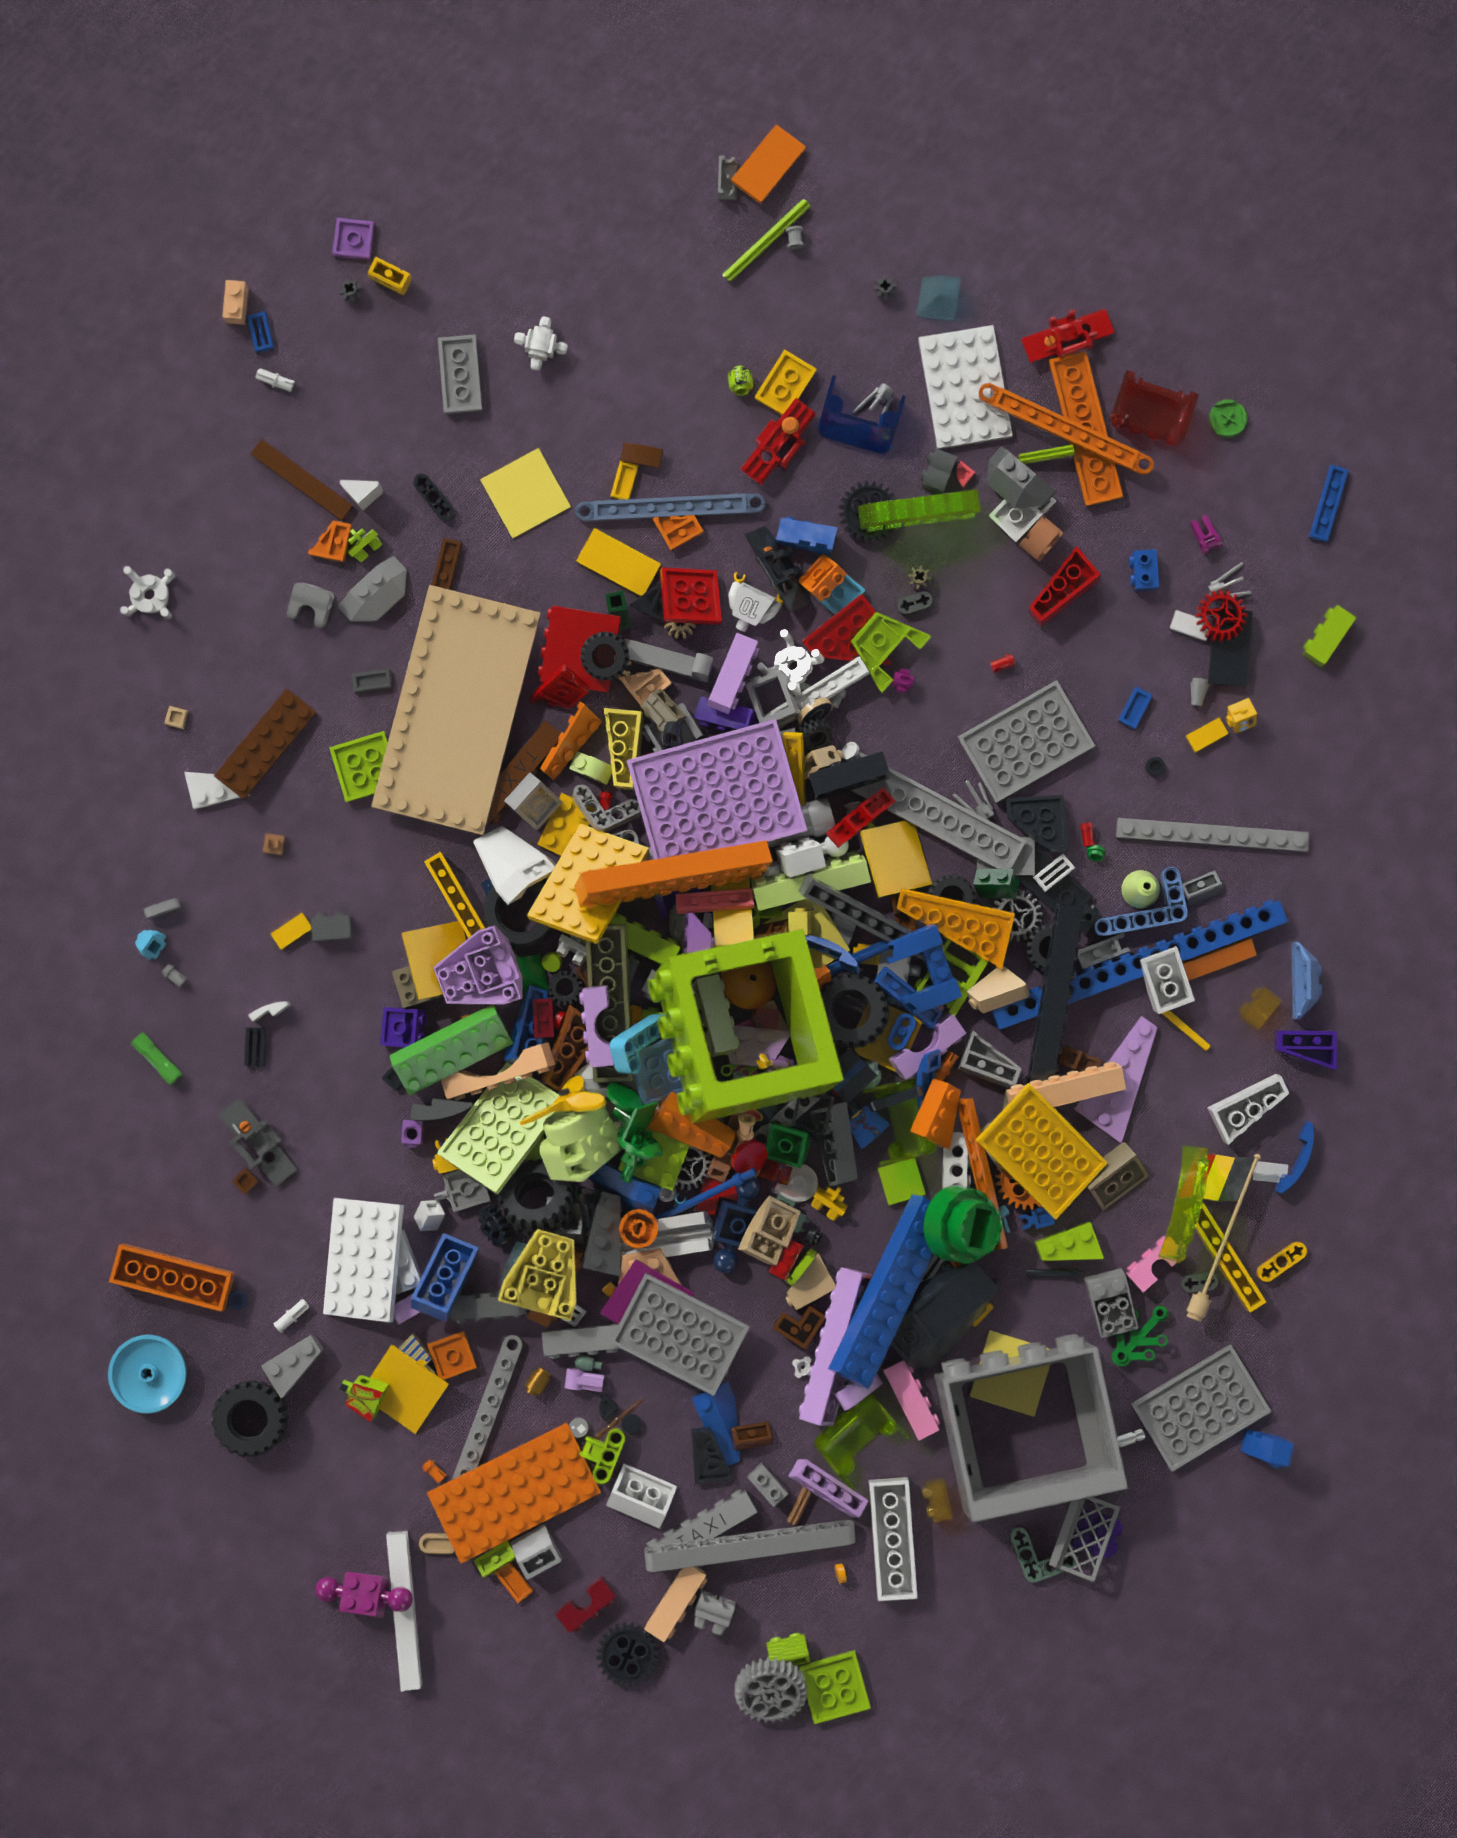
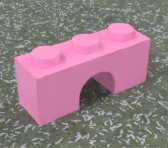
(1141, 1272)

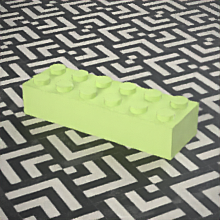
(839, 873)

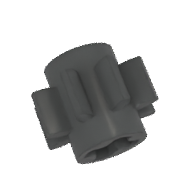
(884, 281)
(349, 285)

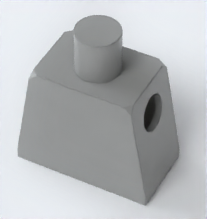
(901, 968)

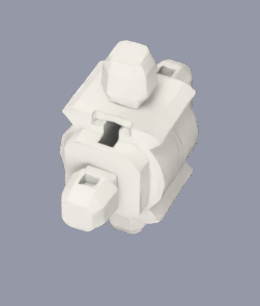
(540, 343)

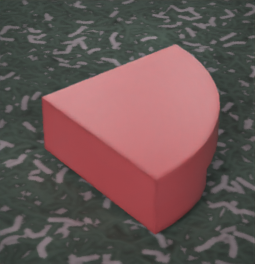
(964, 474)

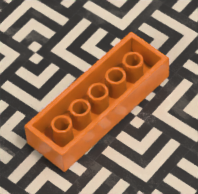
(172, 1277)

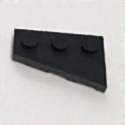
(708, 1458)

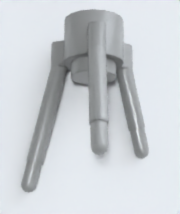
(882, 395)
(1216, 585)
(984, 809)

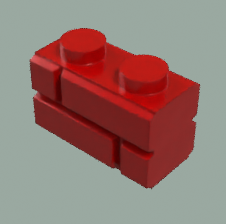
(786, 1260)

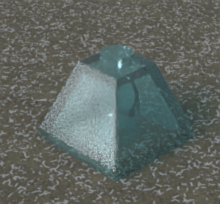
(938, 297)

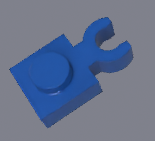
(1039, 1218)

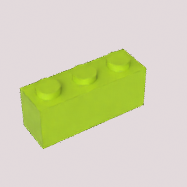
(1328, 635)

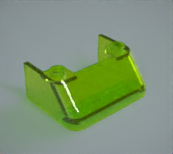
(902, 1118)
(853, 1431)

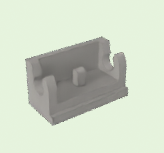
(726, 171)

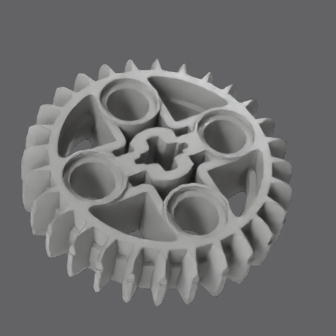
(770, 1690)

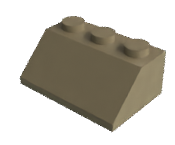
(1117, 1177)

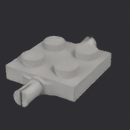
(462, 1191)

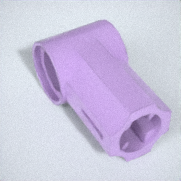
(578, 1380)

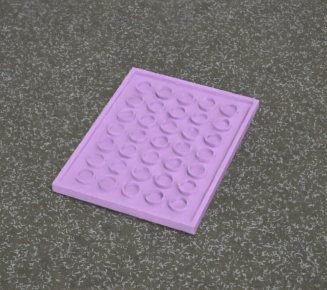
(717, 792)

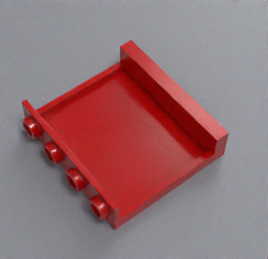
(566, 637)

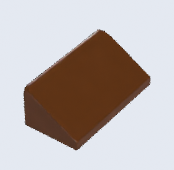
(751, 1435)

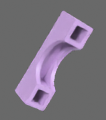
(594, 1001)
(946, 1032)

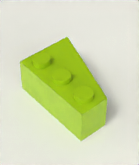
(1070, 1244)

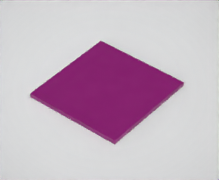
(623, 1294)

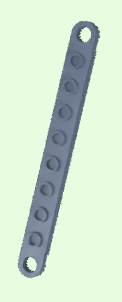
(669, 506)

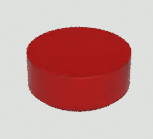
(558, 1020)

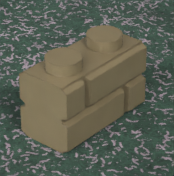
(662, 709)

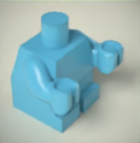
(150, 943)

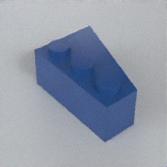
(806, 536)
(1267, 1447)

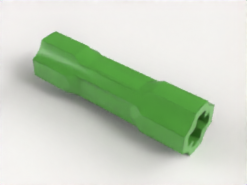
(166, 1069)

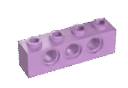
(828, 1488)

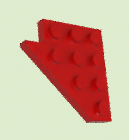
(835, 635)

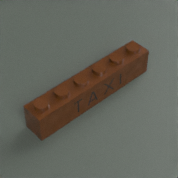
(525, 762)

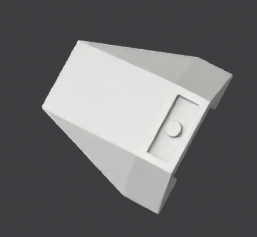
(512, 863)

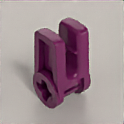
(1208, 541)

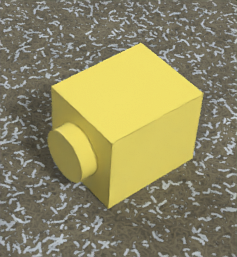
(799, 920)

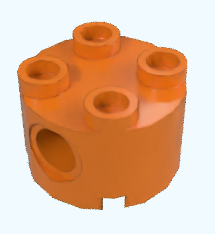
(639, 1228)

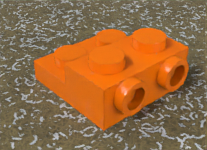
(822, 577)

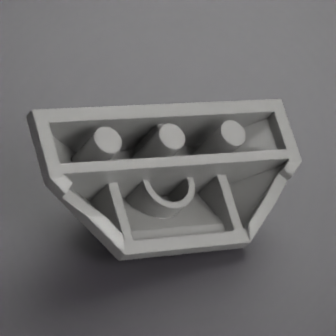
(376, 592)

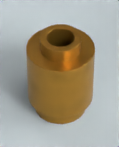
(537, 1381)

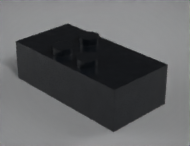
(849, 775)

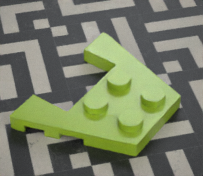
(879, 639)

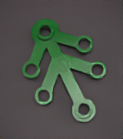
(1137, 1339)

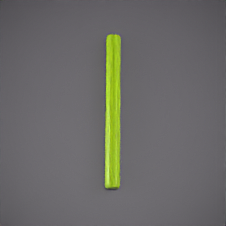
(766, 240)

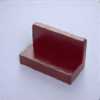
(543, 1018)

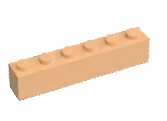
(1077, 1085)

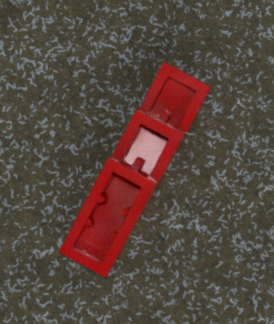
(860, 817)

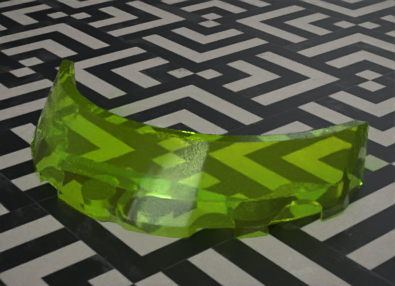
(1187, 1203)

